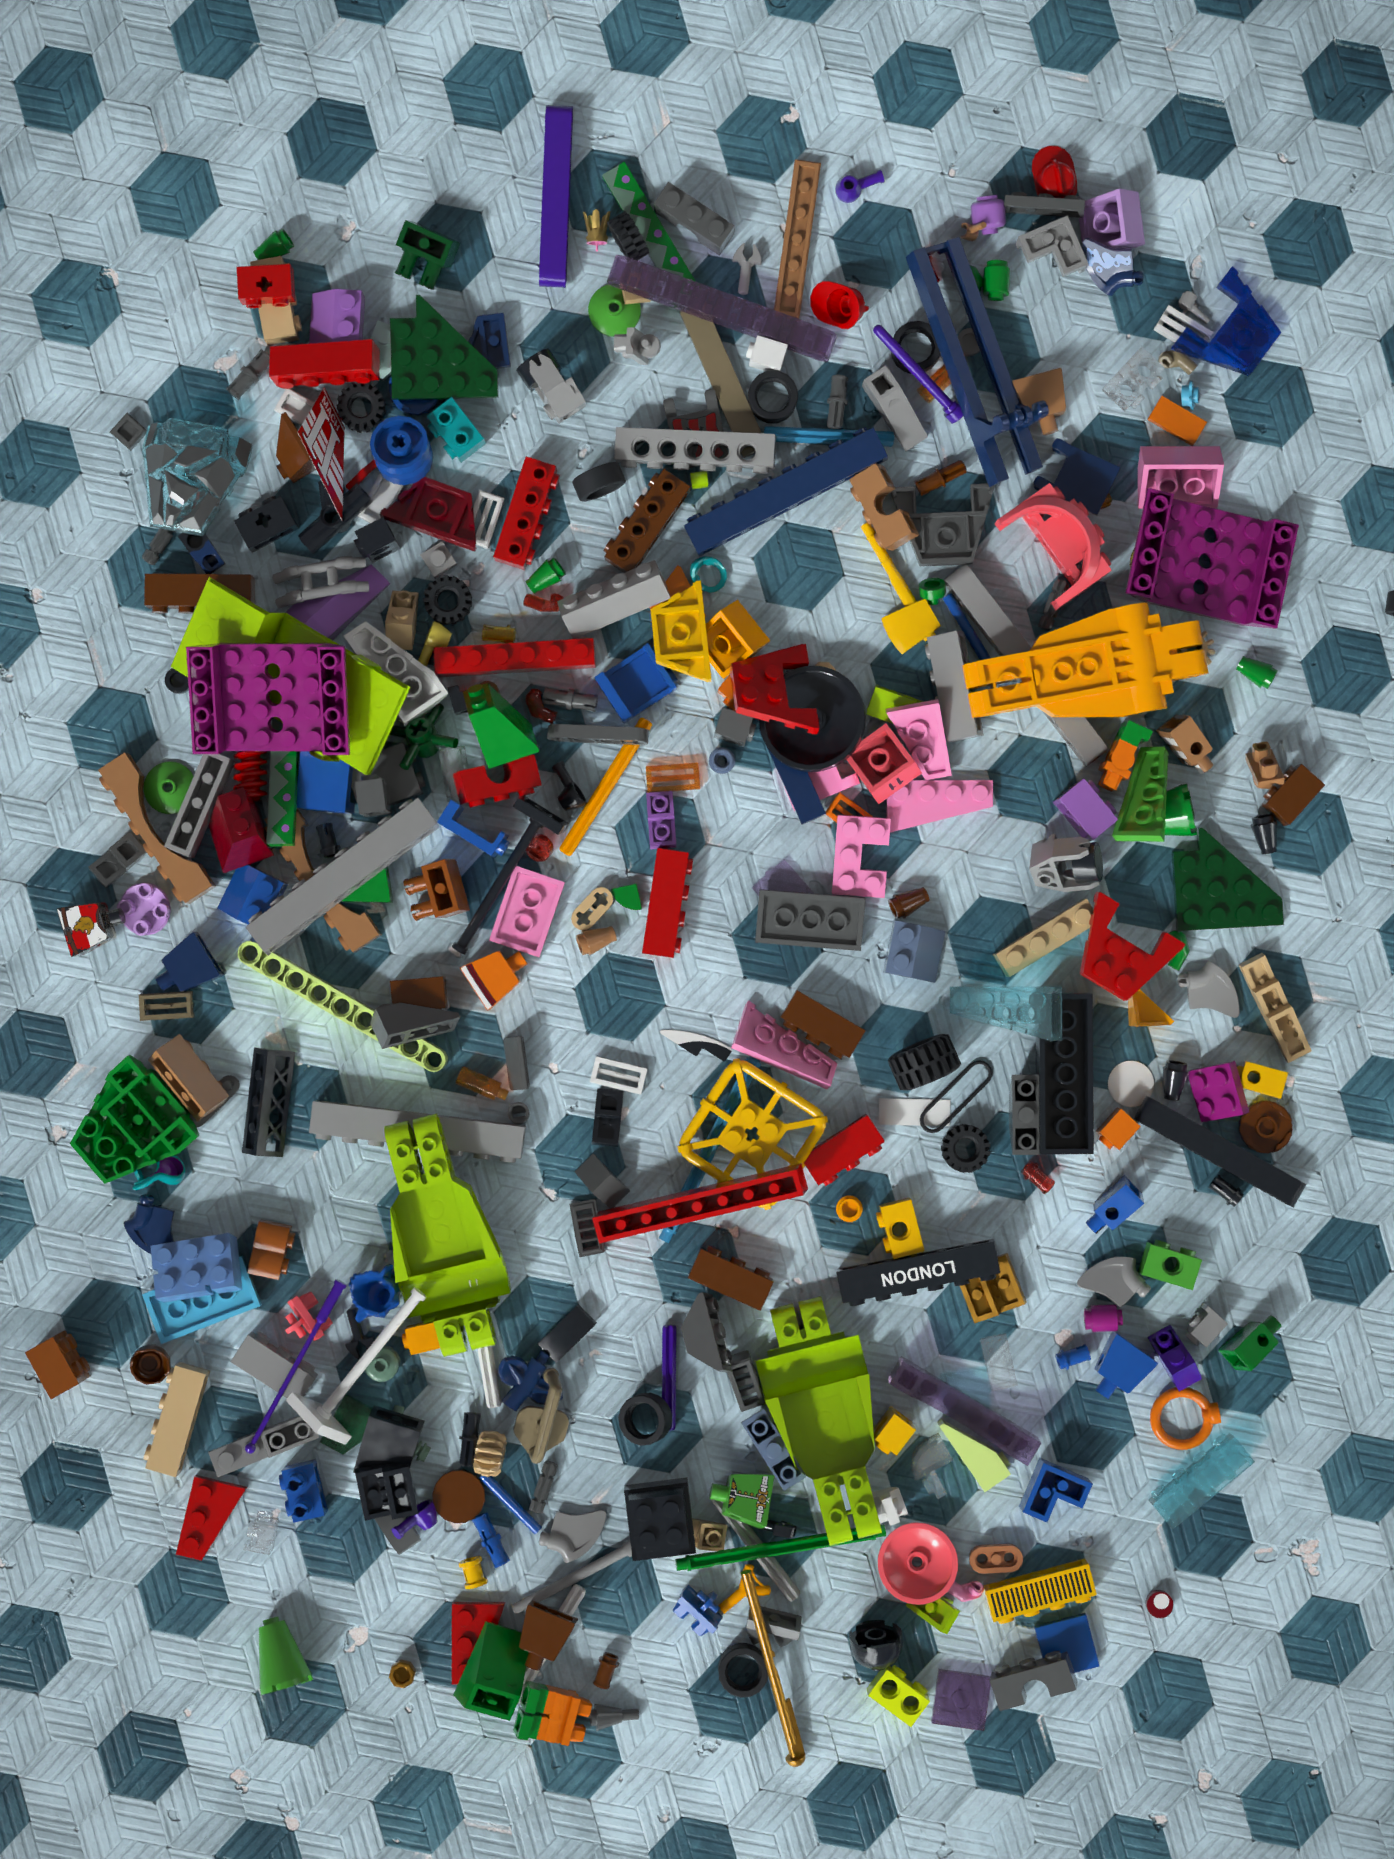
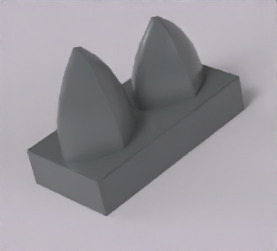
(781, 1624)

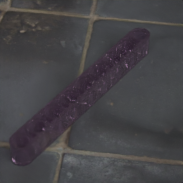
(720, 307)

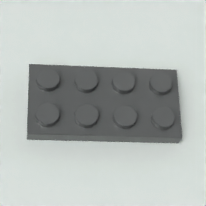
(810, 920)

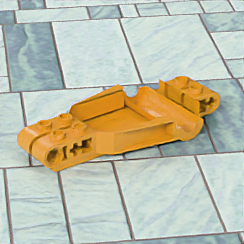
(1092, 668)

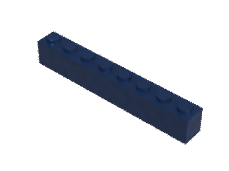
(786, 491)

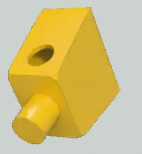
(1270, 1081)

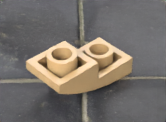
(709, 1535)

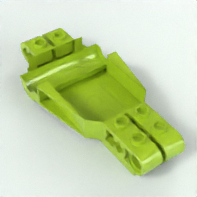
(442, 1239)
(824, 1413)

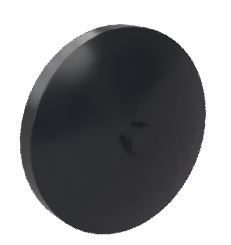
(839, 717)

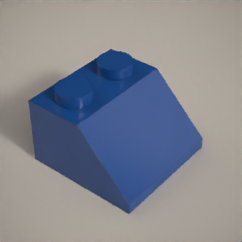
(250, 893)

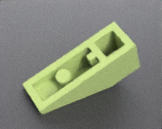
(979, 1457)

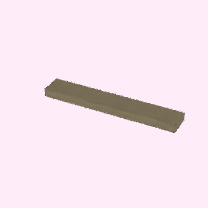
(721, 376)

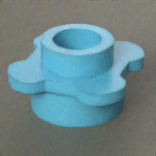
(1189, 395)

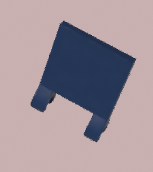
(1081, 477)

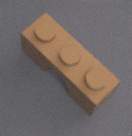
(870, 489)

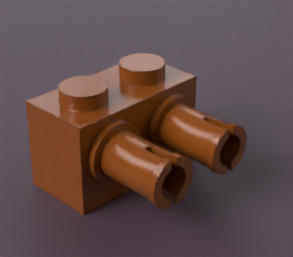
(444, 890)

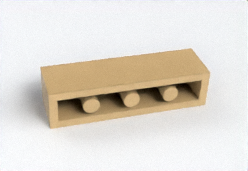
(1044, 938)
(177, 1419)

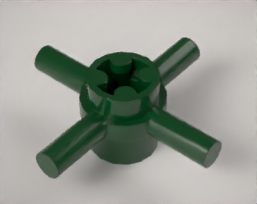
(423, 737)

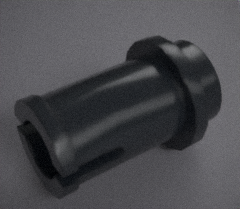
(328, 842)
(1226, 1191)

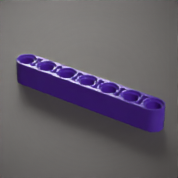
(556, 196)

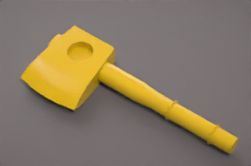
(916, 619)

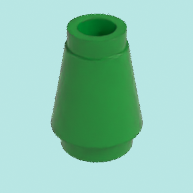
(275, 245)
(546, 575)
(1256, 671)

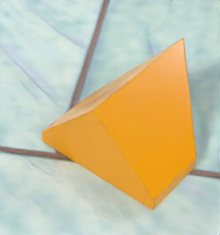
(1145, 1012)

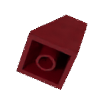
(238, 831)

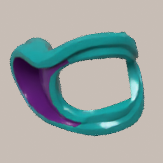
(169, 1170)

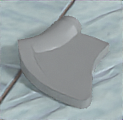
(1210, 989)
(1115, 1279)
(573, 1534)

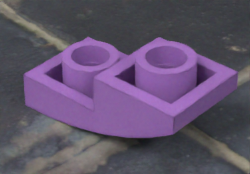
(661, 820)

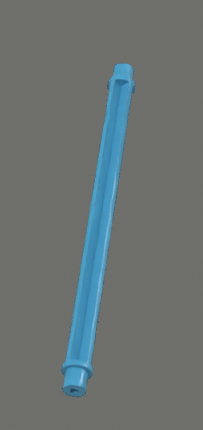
(707, 1153)

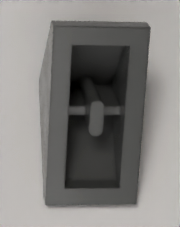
(602, 1181)

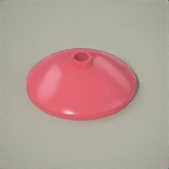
(923, 1582)

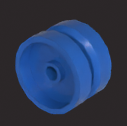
(401, 450)

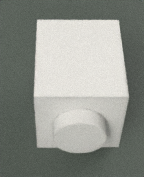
(766, 354)

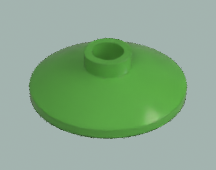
(611, 322)
(154, 784)

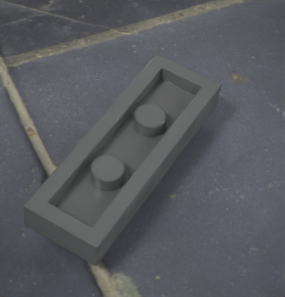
(1044, 205)

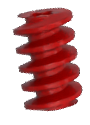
(250, 773)

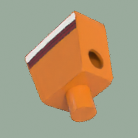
(494, 976)

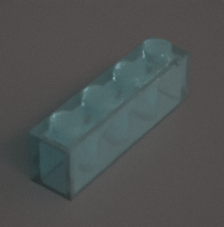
(1200, 1480)

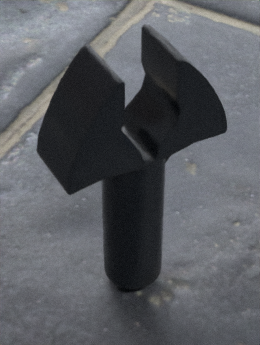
(357, 1334)
(781, 1528)

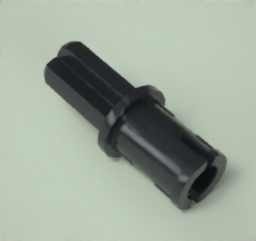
(469, 1438)

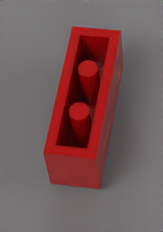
(843, 1150)

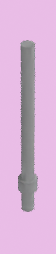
(574, 1577)

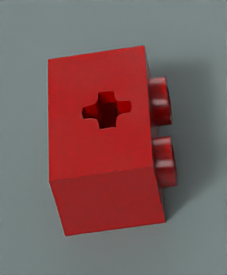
(253, 278)

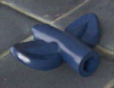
(525, 1379)

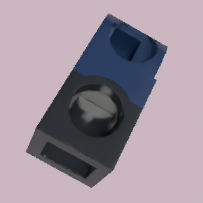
(202, 551)

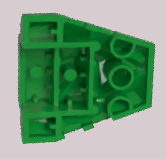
(132, 1123)

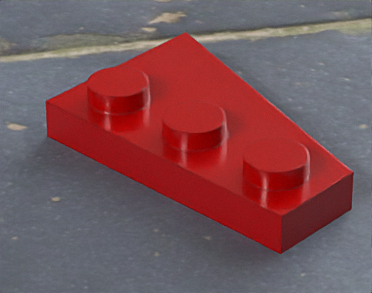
(206, 1513)
(467, 1625)

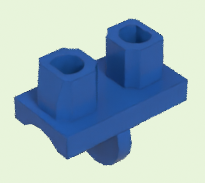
(701, 1608)

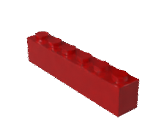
(514, 657)

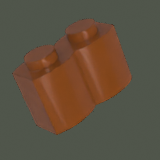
(270, 1249)

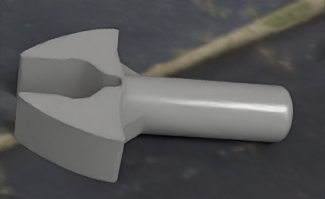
(746, 266)

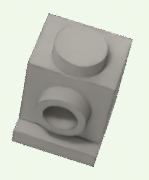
(1205, 1326)

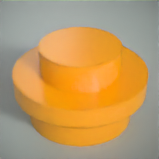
(849, 1208)

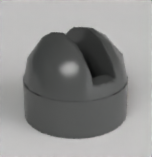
(516, 1108)

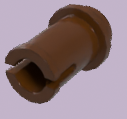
(607, 1666)

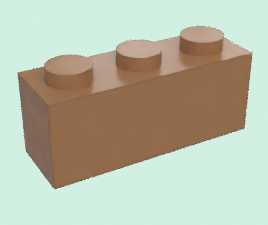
(188, 1077)

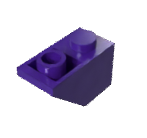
(1175, 1358)

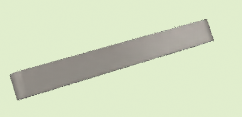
(1007, 641)

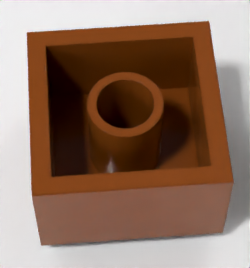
(58, 1364)

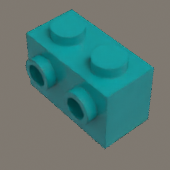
(456, 430)

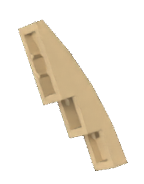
(1275, 1008)

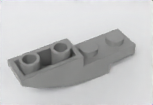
(271, 1442)

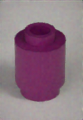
(1103, 1318)

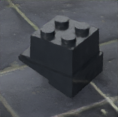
(660, 1519)

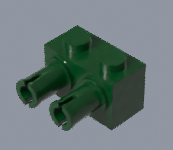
(426, 243)

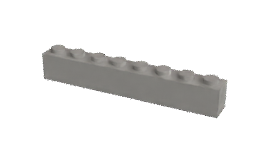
(342, 876)
(461, 1134)

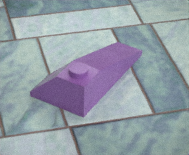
(334, 613)

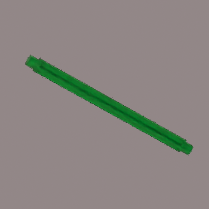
(764, 1550)

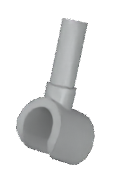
(1187, 303)

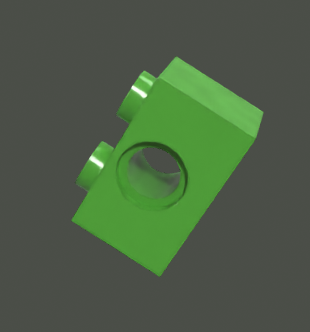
(1184, 1272)

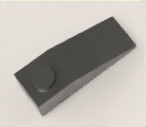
(407, 1023)

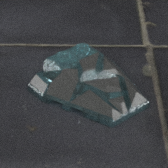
(190, 473)

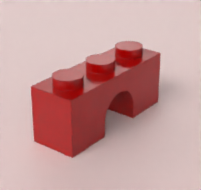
(475, 786)

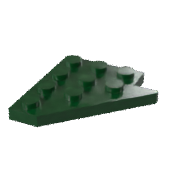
(436, 360)
(1219, 890)

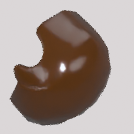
(150, 1364)

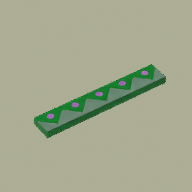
(633, 201)
(282, 795)

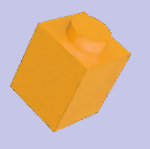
(420, 1338)

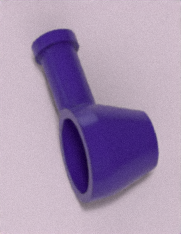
(853, 194)
(424, 1519)

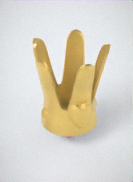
(596, 233)

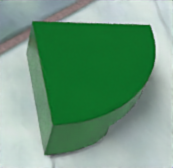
(628, 896)

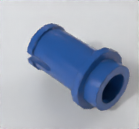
(1072, 1356)

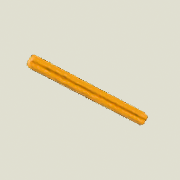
(601, 793)

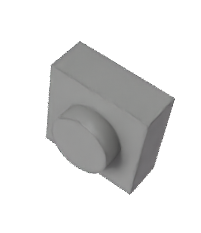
(438, 559)

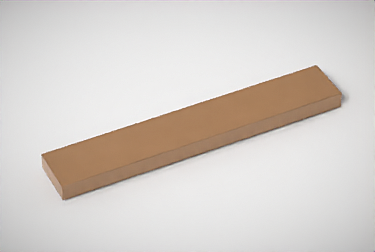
(797, 237)

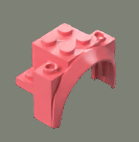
(1066, 538)

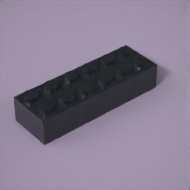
(1067, 1081)

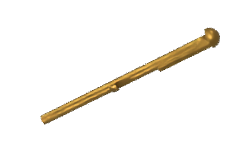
(785, 1710)

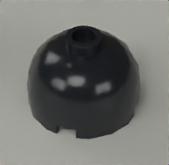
(876, 1644)

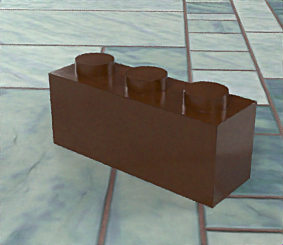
(821, 1025)
(731, 1277)

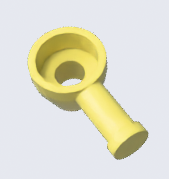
(437, 637)

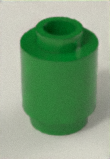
(996, 280)

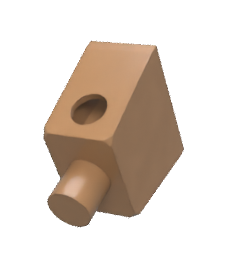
(1046, 387)

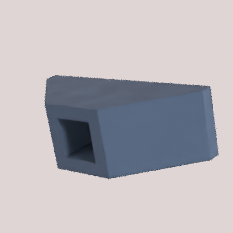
(773, 1449)

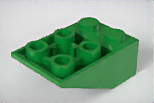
(493, 1673)

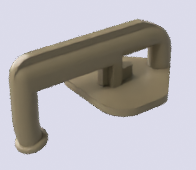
(542, 1427)

